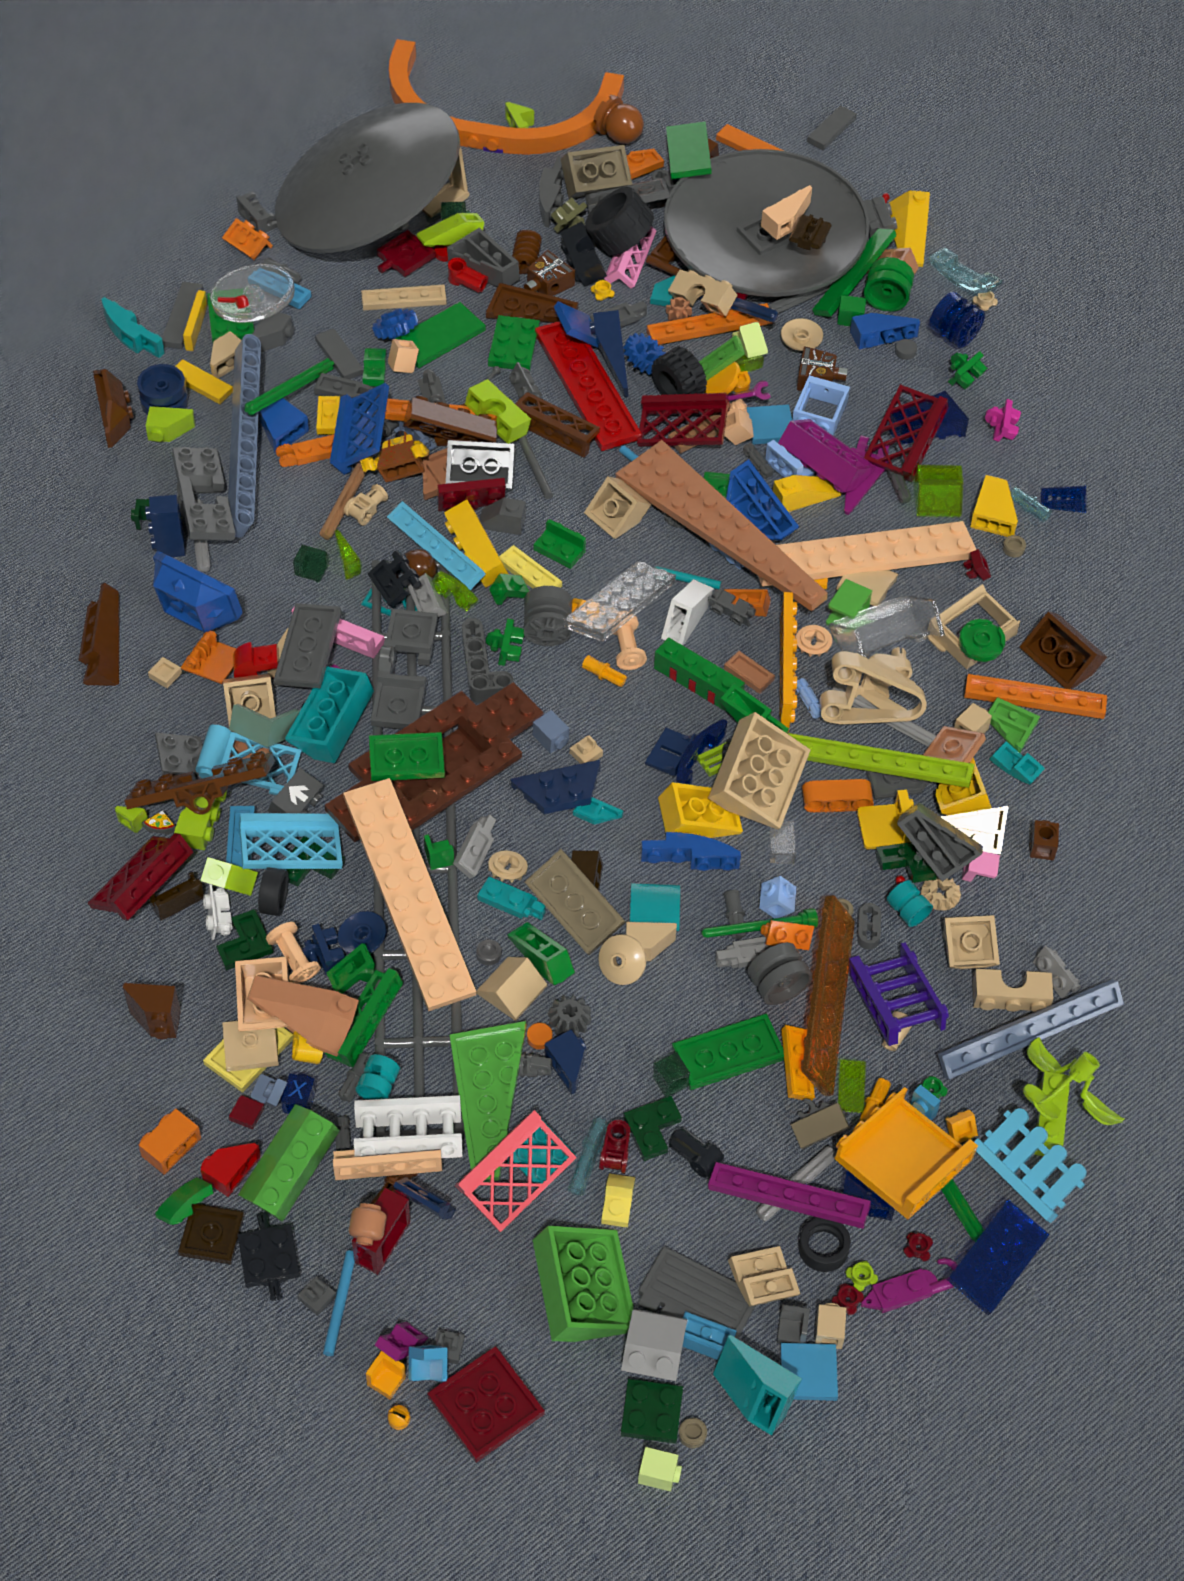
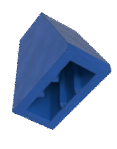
(283, 423)

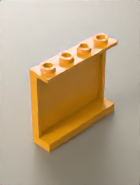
(902, 1155)

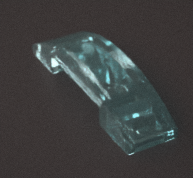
(962, 276)

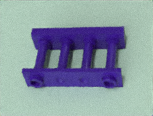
(881, 1009)

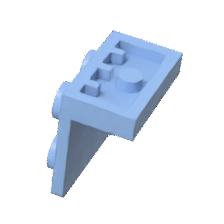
(784, 462)

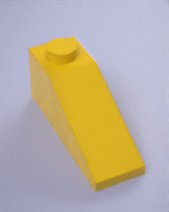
(803, 491)

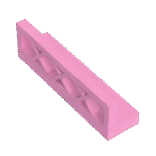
(624, 261)
(357, 638)

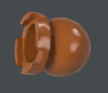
(618, 120)

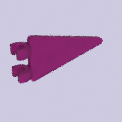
(756, 391)
(854, 497)

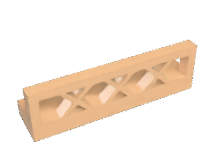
(351, 1167)

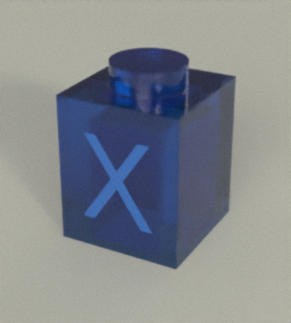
(298, 1090)

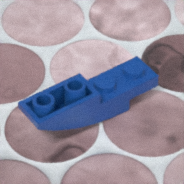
(699, 850)

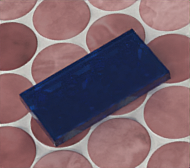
(998, 1257)

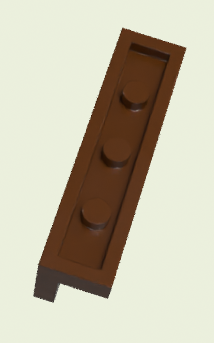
(553, 429)

